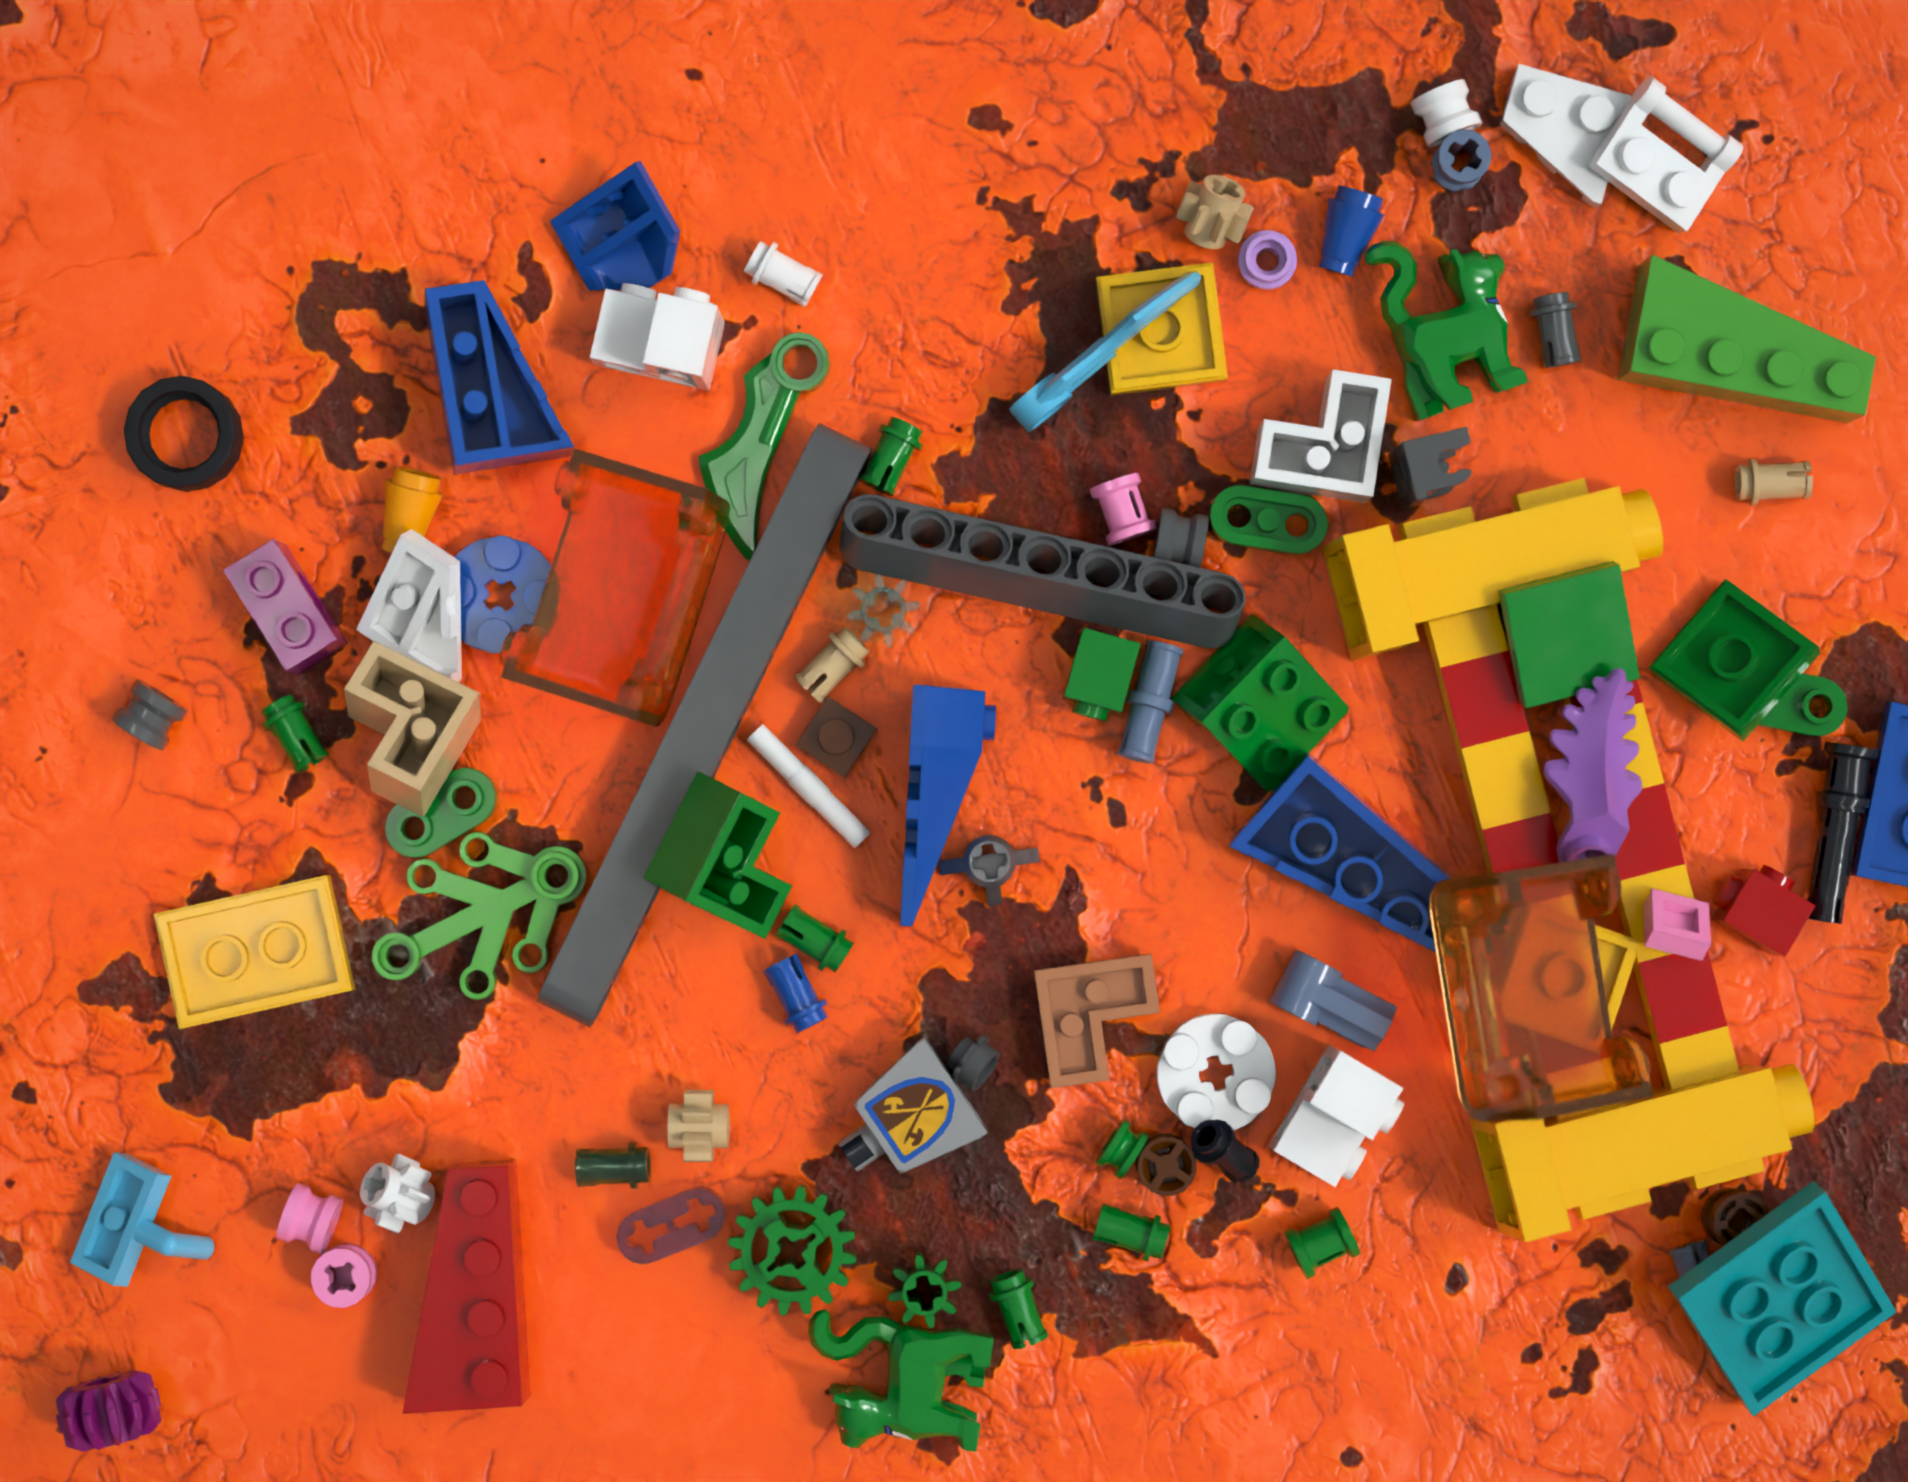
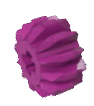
(108, 1410)

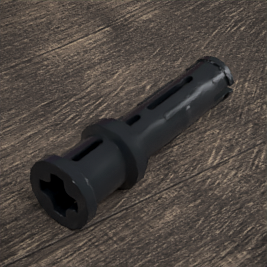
(1842, 803)

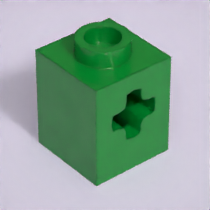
(1100, 674)

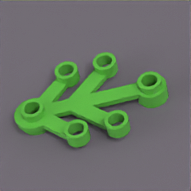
(490, 909)

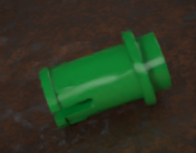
(891, 455)
(294, 733)
(814, 939)
(1132, 1231)
(1018, 1307)

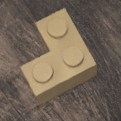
(423, 722)

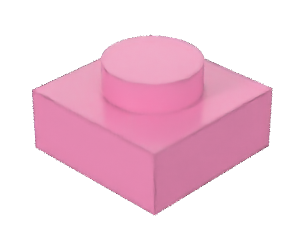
(1676, 924)

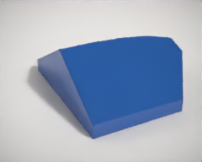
(620, 233)

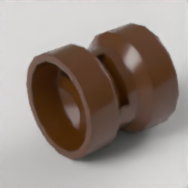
(1724, 1214)

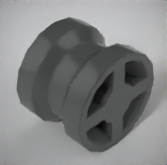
(1181, 538)
(149, 715)

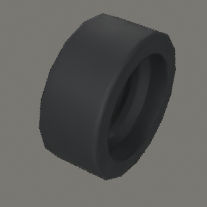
(146, 408)

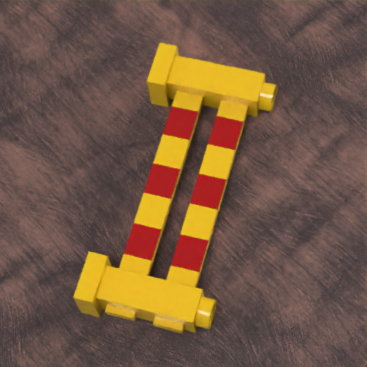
(1710, 1114)

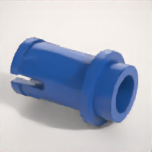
(796, 994)

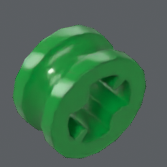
(1122, 1149)

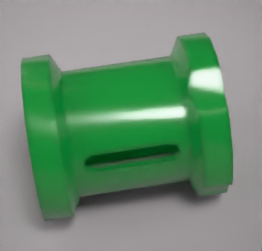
(1322, 1242)

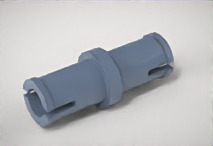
(1150, 702)

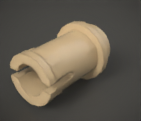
(1772, 481)
(834, 662)

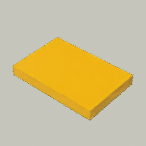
(254, 951)

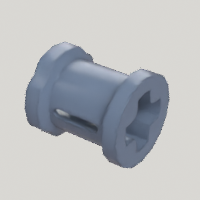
(1444, 156)

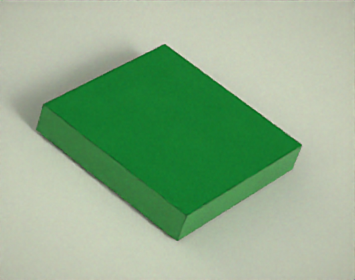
(1568, 632)
(1734, 660)

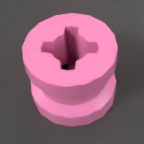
(309, 1218)
(351, 1266)

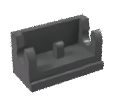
(1421, 468)

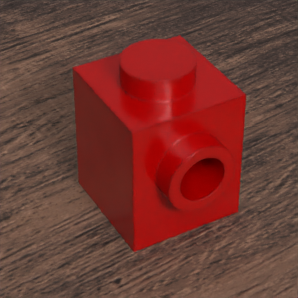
(1762, 909)

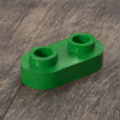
(1267, 520)
(1793, 713)
(444, 818)

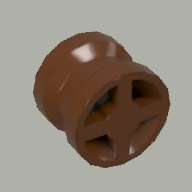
(1173, 1170)

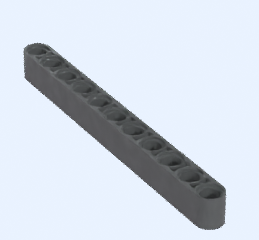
(706, 719)

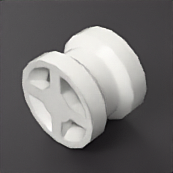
(1445, 111)

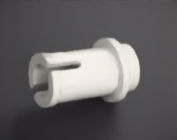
(782, 273)

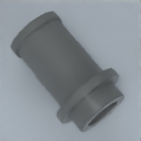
(1556, 329)

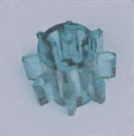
(869, 602)

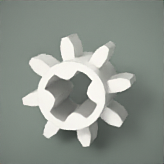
(397, 1193)

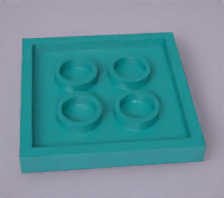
(1782, 1298)

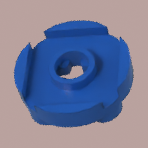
(500, 561)

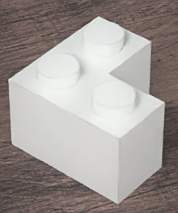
(659, 338)
(1338, 455)
(1334, 1115)

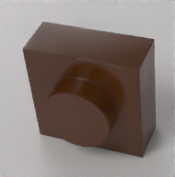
(836, 737)

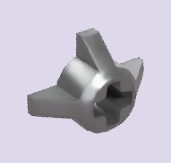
(989, 869)

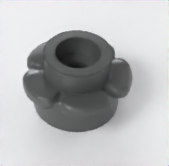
(973, 1062)

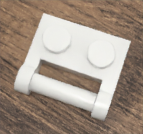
(1653, 170)

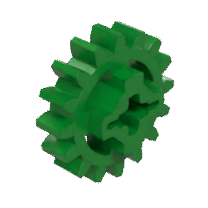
(808, 1271)

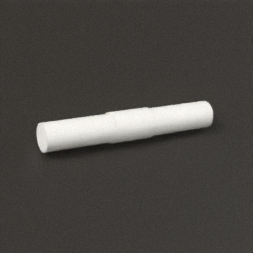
(808, 786)

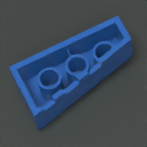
(1344, 848)

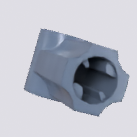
(1323, 997)

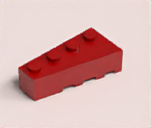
(473, 1306)

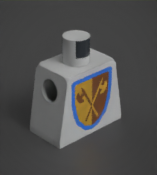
(912, 1113)

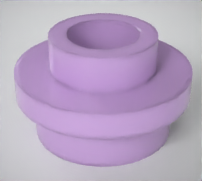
(1274, 243)

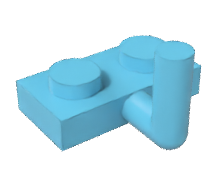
(124, 1223)

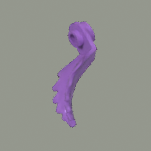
(1593, 768)

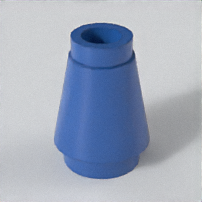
(1349, 229)

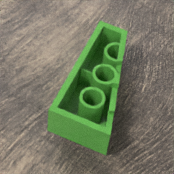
(1729, 348)

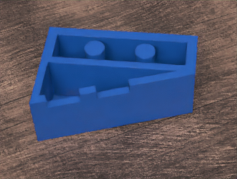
(486, 389)

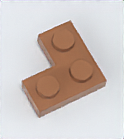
(1076, 1001)

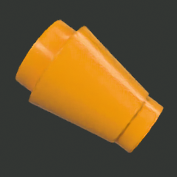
(409, 504)

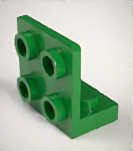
(1261, 702)

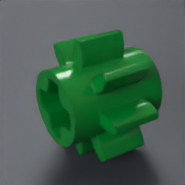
(914, 1302)

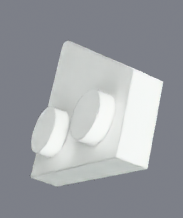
(1563, 124)
(418, 606)

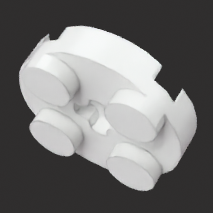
(1235, 1043)

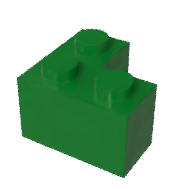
(712, 856)

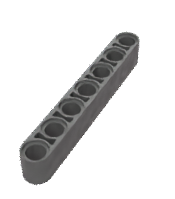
(1068, 561)

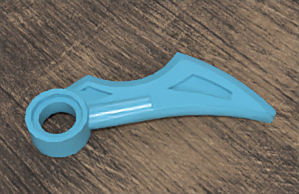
(1056, 389)

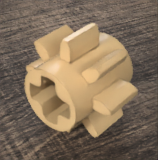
(1214, 211)
(698, 1125)

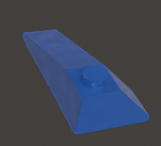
(942, 758)

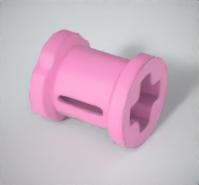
(1123, 509)

